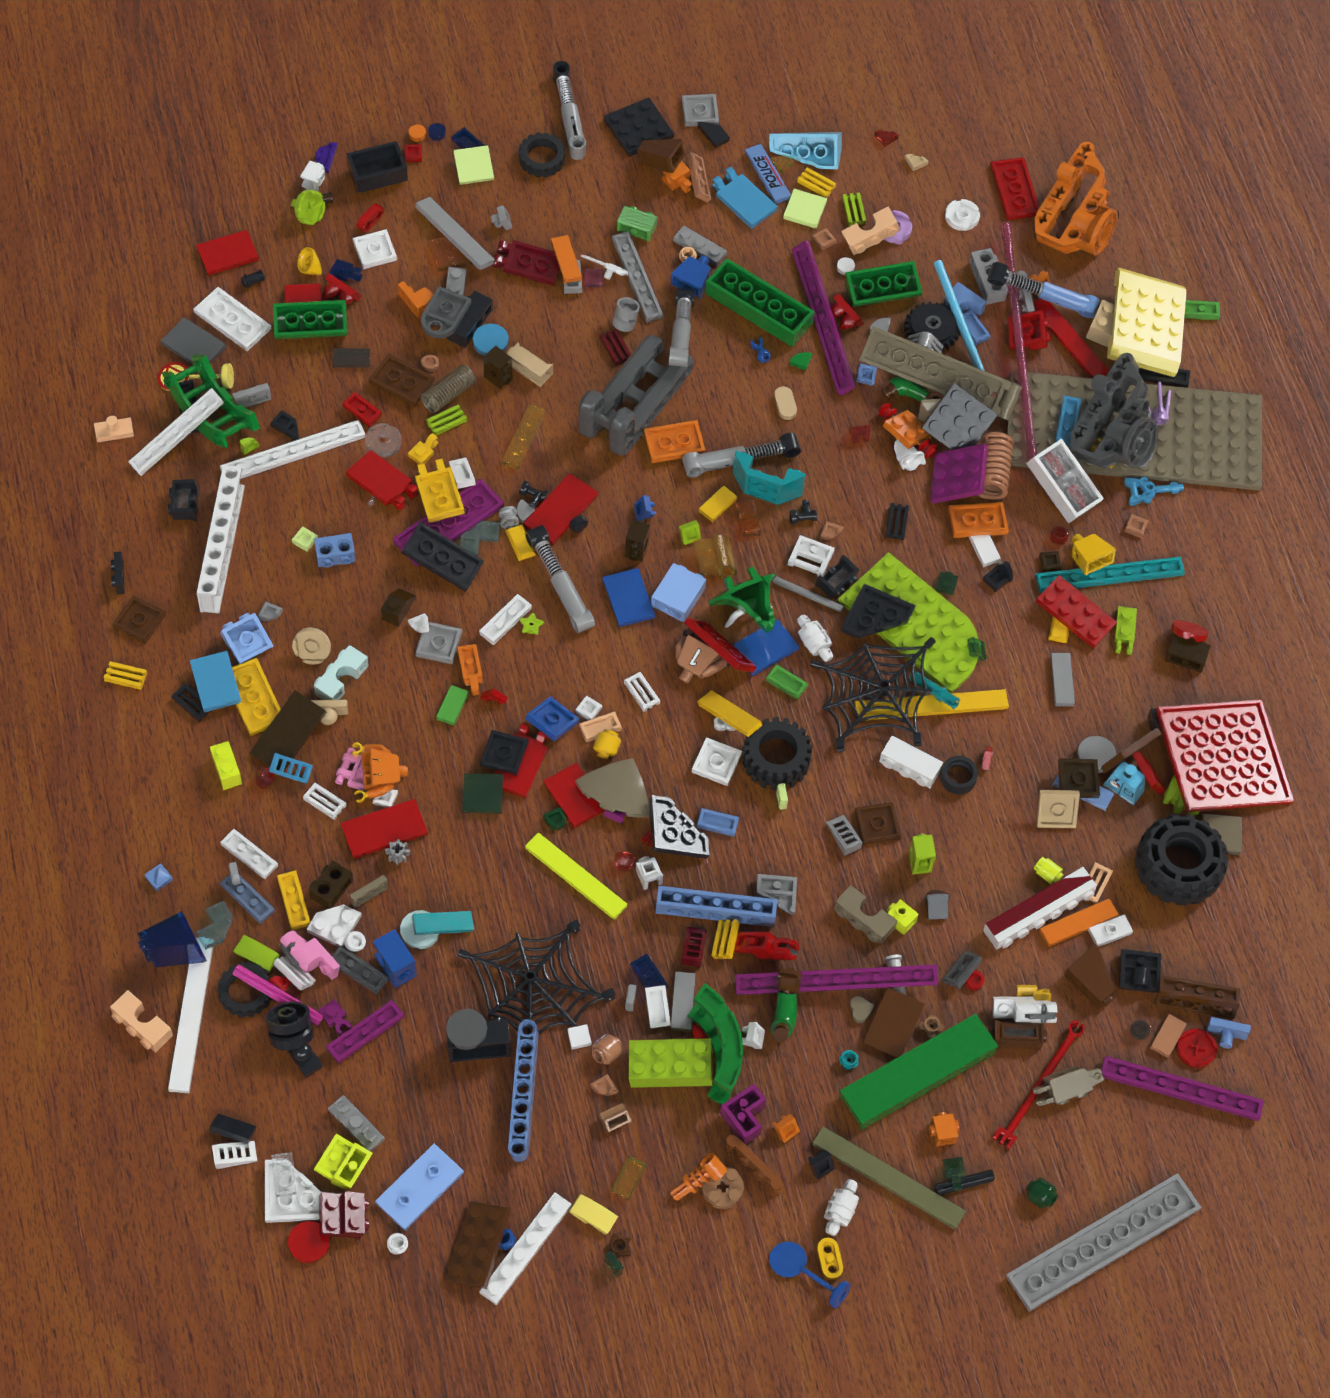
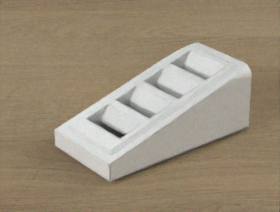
(223, 1163)

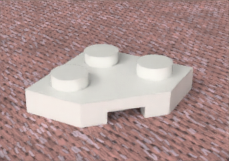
(334, 924)

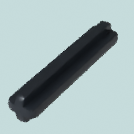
(966, 1182)

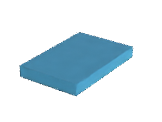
(215, 681)

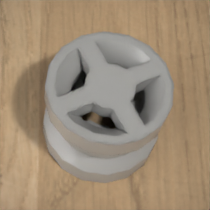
(508, 517)

